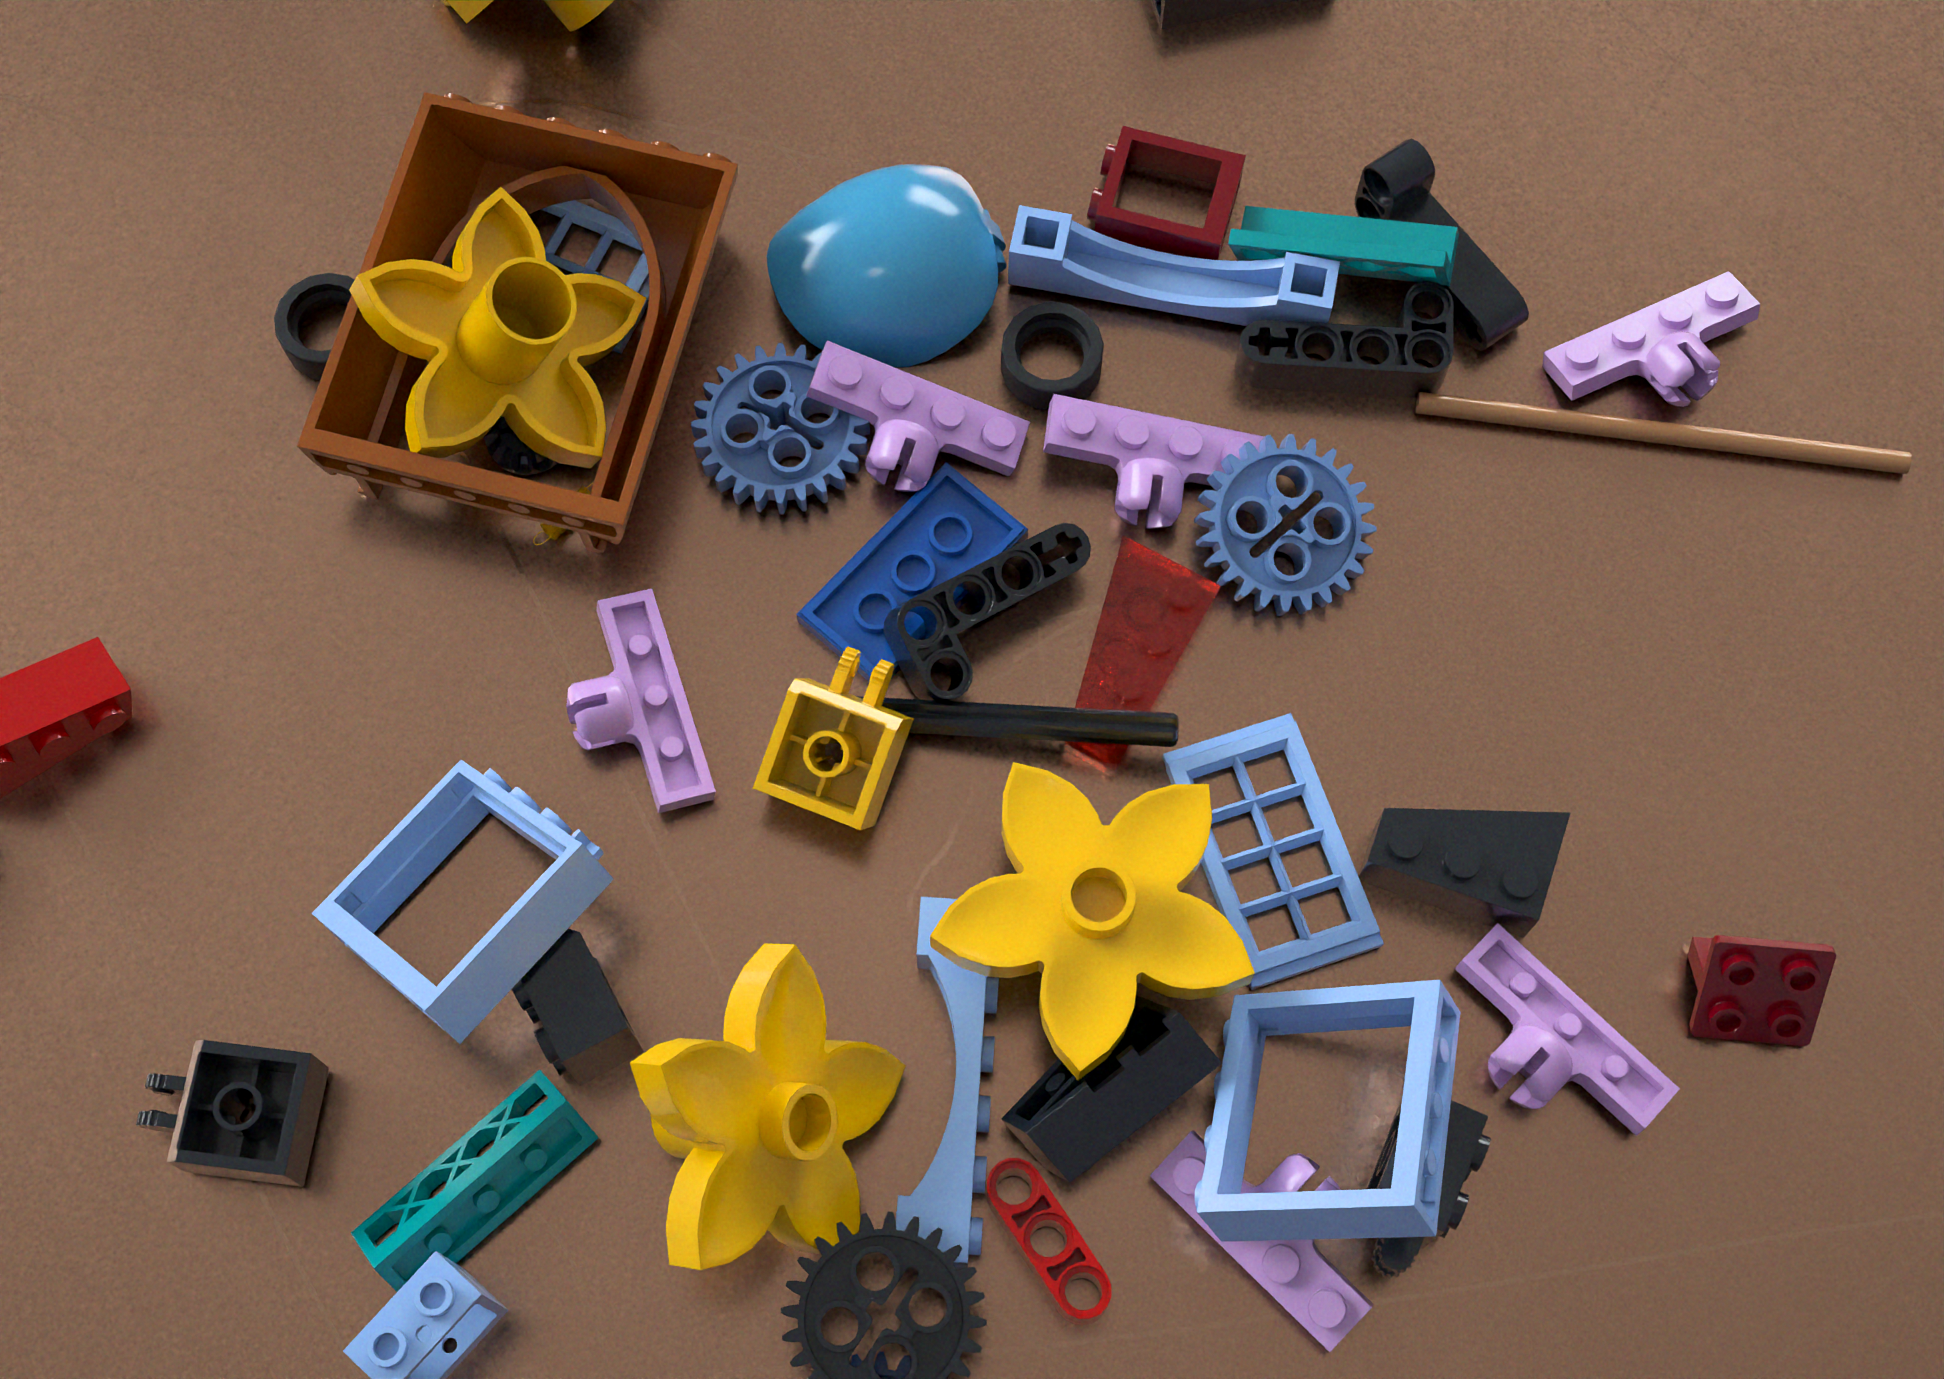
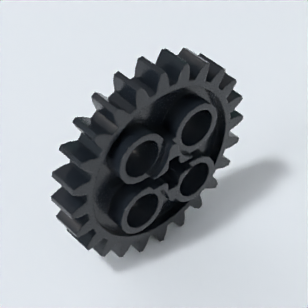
(835, 1283)

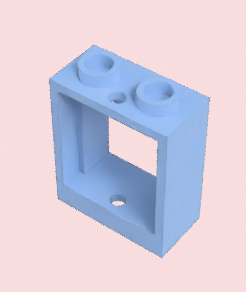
(411, 1329)

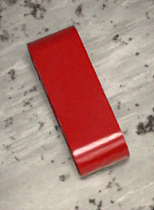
(1045, 1211)

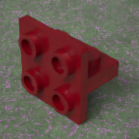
(1758, 988)

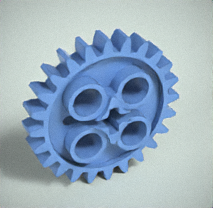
(754, 464)
(1317, 561)

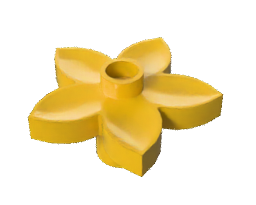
(500, 338)
(1096, 910)
(763, 1117)

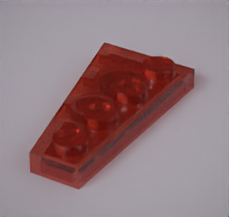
(1139, 640)

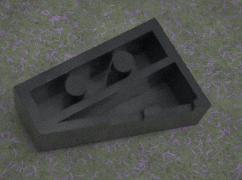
(1468, 861)
(1079, 1121)

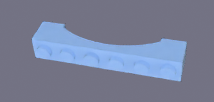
(1067, 258)
(948, 1186)

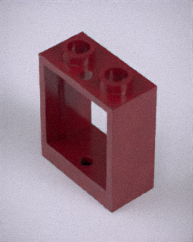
(1176, 158)

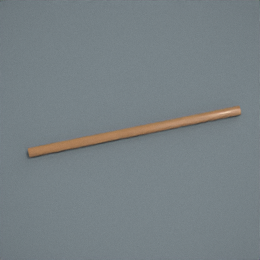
(1663, 432)

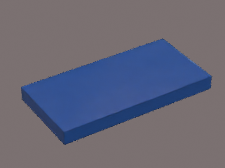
(924, 544)

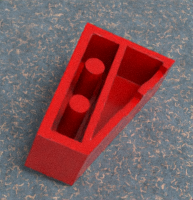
(57, 710)

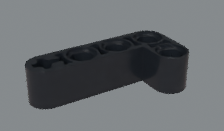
(1399, 190)
(1346, 343)
(989, 596)

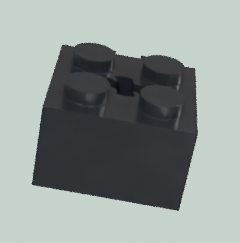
(578, 1011)
(217, 1088)
(1464, 1153)

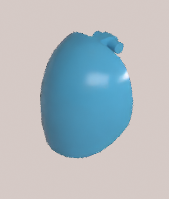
(889, 264)

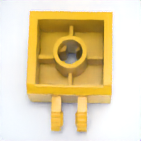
(823, 715)

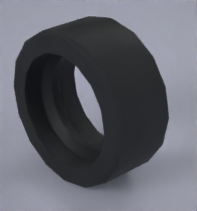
(297, 306)
(1055, 319)

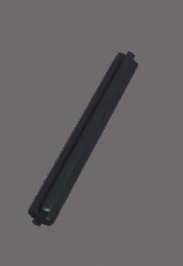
(1038, 722)

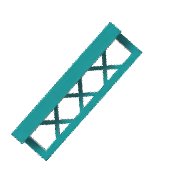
(1361, 244)
(478, 1189)

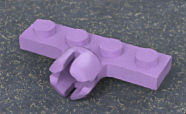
(1657, 343)
(914, 418)
(1145, 449)
(643, 703)
(1559, 1037)
(1286, 1268)

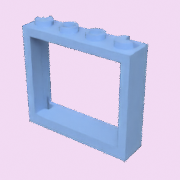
(513, 943)
(1415, 1191)

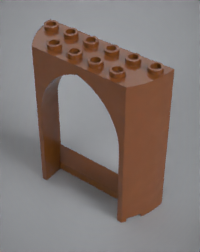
(447, 169)

